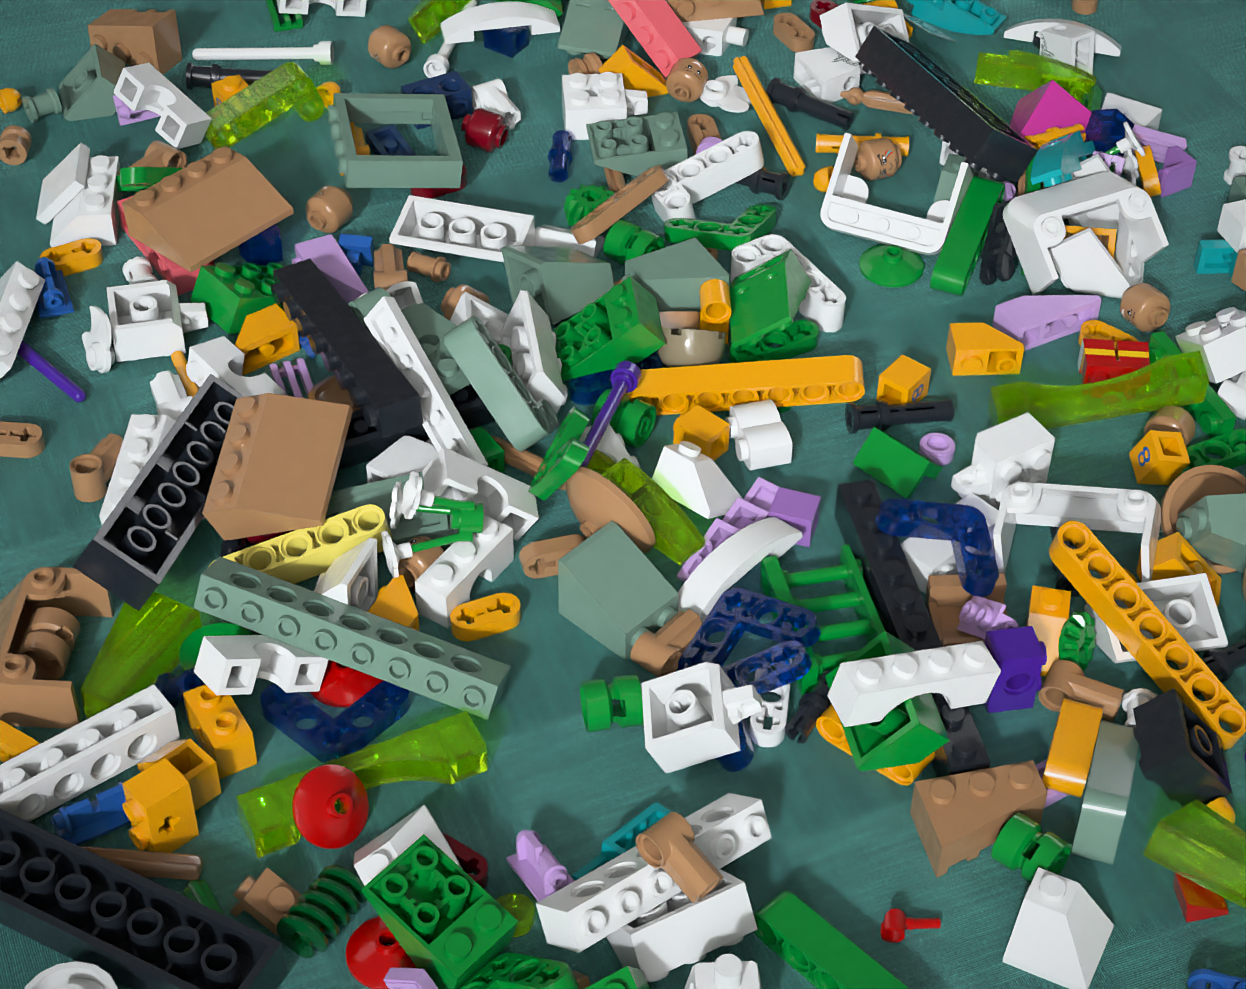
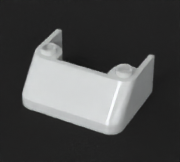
(847, 209)
(1038, 223)
(1084, 260)
(1093, 506)

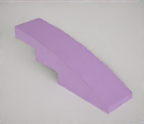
(741, 514)

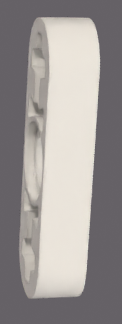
(777, 710)

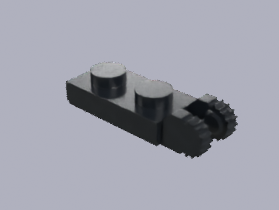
(997, 250)

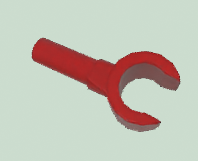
(896, 923)

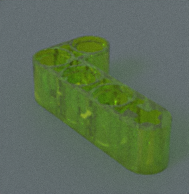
(262, 102)

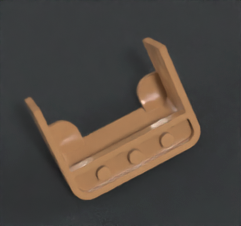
(22, 697)

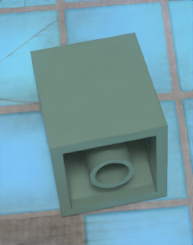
(676, 274)
(557, 278)
(1217, 529)
(614, 590)

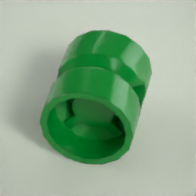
(630, 241)
(631, 420)
(597, 705)
(1019, 842)

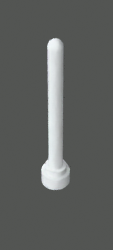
(319, 52)
(438, 63)

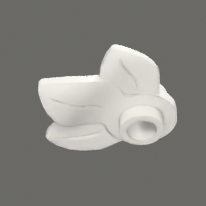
(726, 94)
(97, 342)

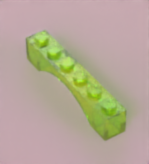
(1167, 382)
(434, 753)

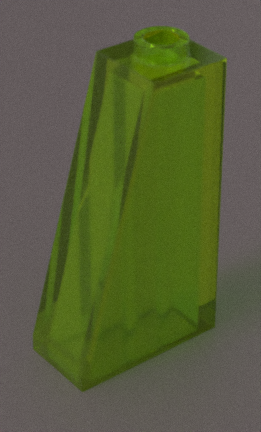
(138, 651)
(1202, 849)

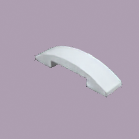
(498, 15)
(1026, 32)
(732, 561)

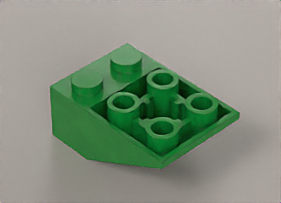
(234, 292)
(766, 298)
(610, 330)
(439, 914)

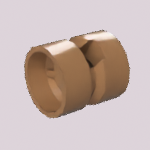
(50, 641)

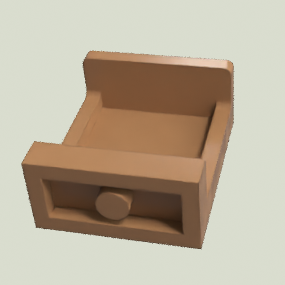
(944, 602)

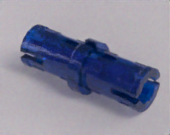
(560, 156)

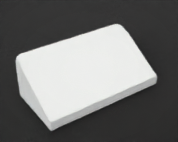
(560, 237)

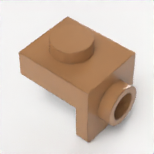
(265, 898)

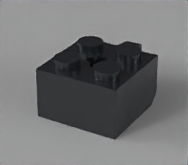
(1180, 751)

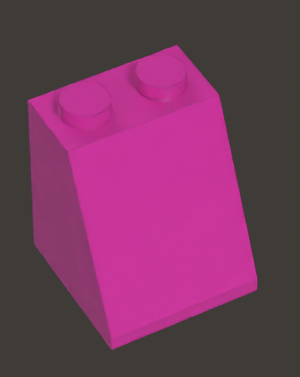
(1048, 108)

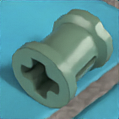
(42, 104)

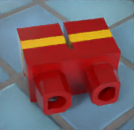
(1103, 361)

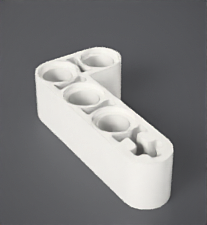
(707, 174)
(823, 299)

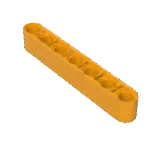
(730, 384)
(1144, 615)

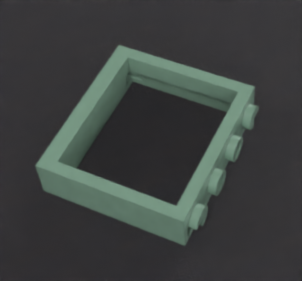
(395, 171)

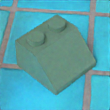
(90, 85)

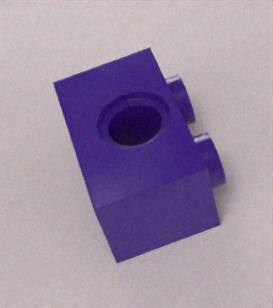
(1020, 662)

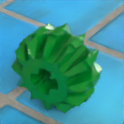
(583, 201)

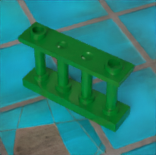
(777, 585)

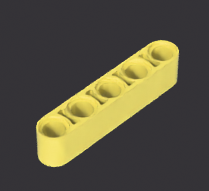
(315, 544)

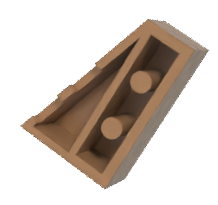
(139, 37)
(969, 809)

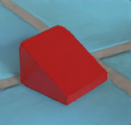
(1196, 901)

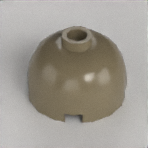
(691, 347)

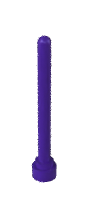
(51, 373)
(624, 380)

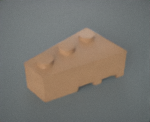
(714, 9)

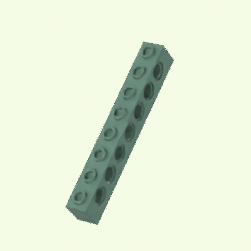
(352, 637)

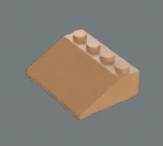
(205, 209)
(276, 465)

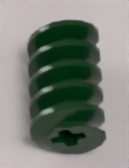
(321, 911)

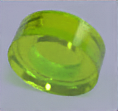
(521, 909)

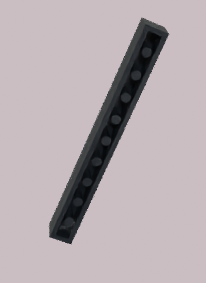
(904, 614)

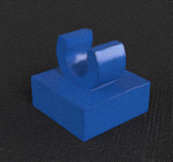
(358, 250)

